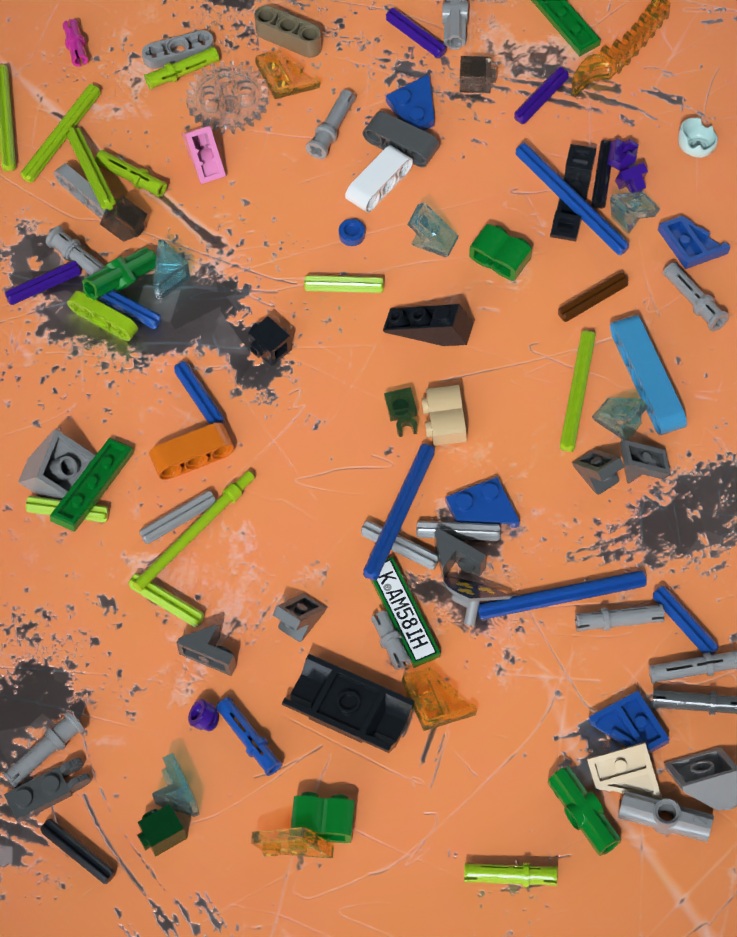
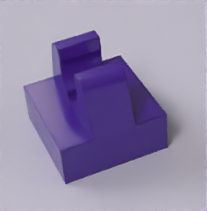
(622, 154)
(632, 178)

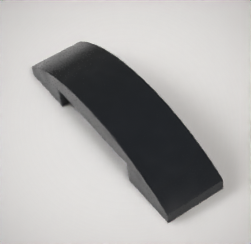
(578, 176)

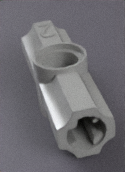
(455, 21)
(647, 810)

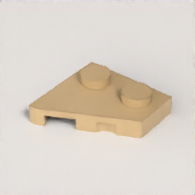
(625, 770)

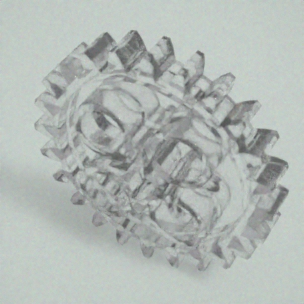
(227, 97)

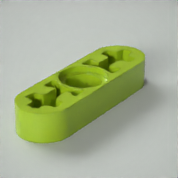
(102, 316)

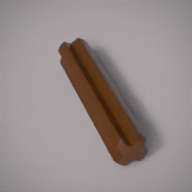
(593, 296)

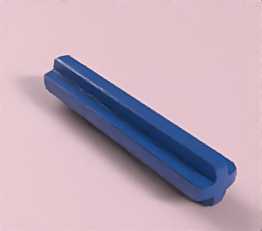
(132, 309)
(198, 393)
(685, 621)

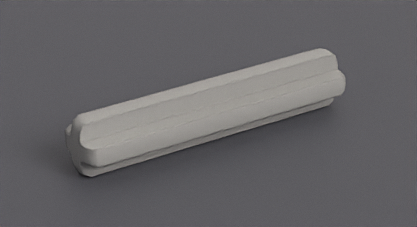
(177, 517)
(459, 530)
(403, 546)

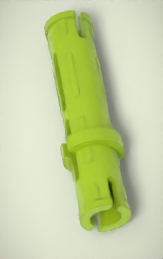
(171, 72)
(139, 177)
(510, 874)

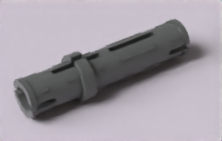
(695, 701)

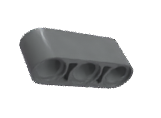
(412, 141)

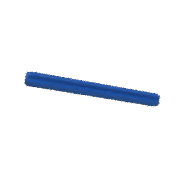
(572, 199)
(398, 512)
(562, 595)

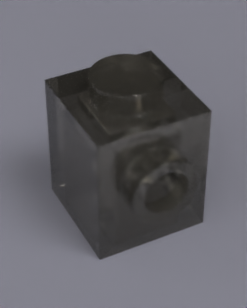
(476, 74)
(124, 219)

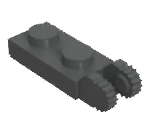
(46, 790)

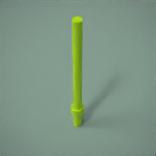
(230, 495)

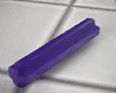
(416, 33)
(541, 95)
(42, 282)

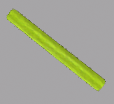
(59, 133)
(7, 148)
(91, 168)
(577, 391)

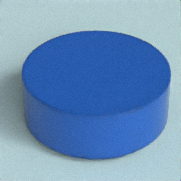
(351, 232)

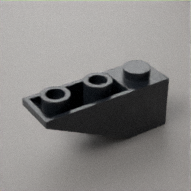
(431, 324)

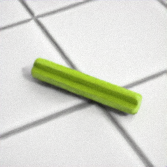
(343, 284)
(46, 506)
(169, 602)

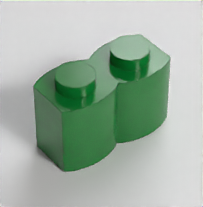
(500, 252)
(325, 817)

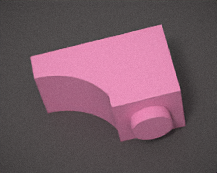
(204, 154)

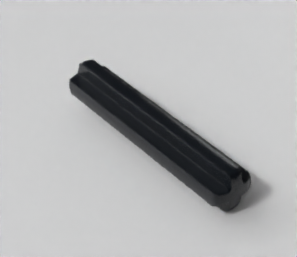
(602, 176)
(77, 851)

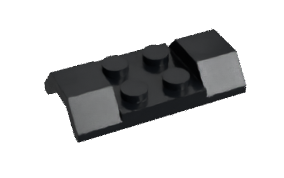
(350, 704)

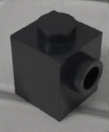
(269, 341)

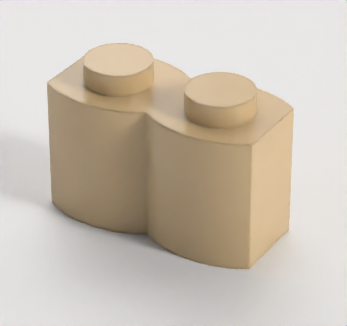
(445, 415)

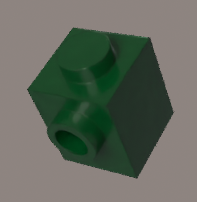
(160, 830)

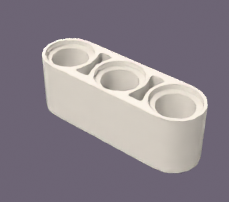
(379, 178)

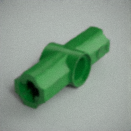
(119, 273)
(584, 811)

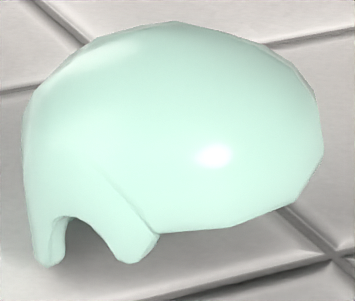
(696, 138)

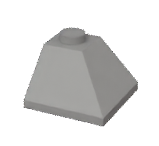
(55, 466)
(707, 777)

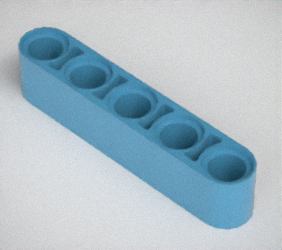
(648, 374)

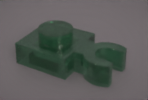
(401, 407)

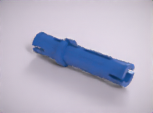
(268, 760)

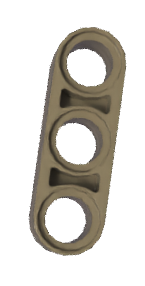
(288, 31)

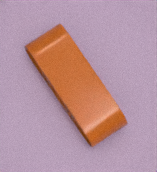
(191, 451)

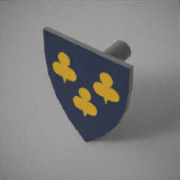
(470, 594)

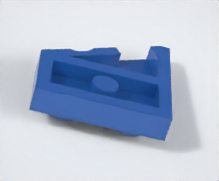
(413, 103)
(690, 242)
(483, 504)
(630, 723)

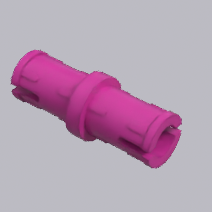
(75, 42)

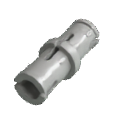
(391, 640)

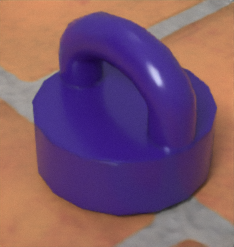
(203, 715)

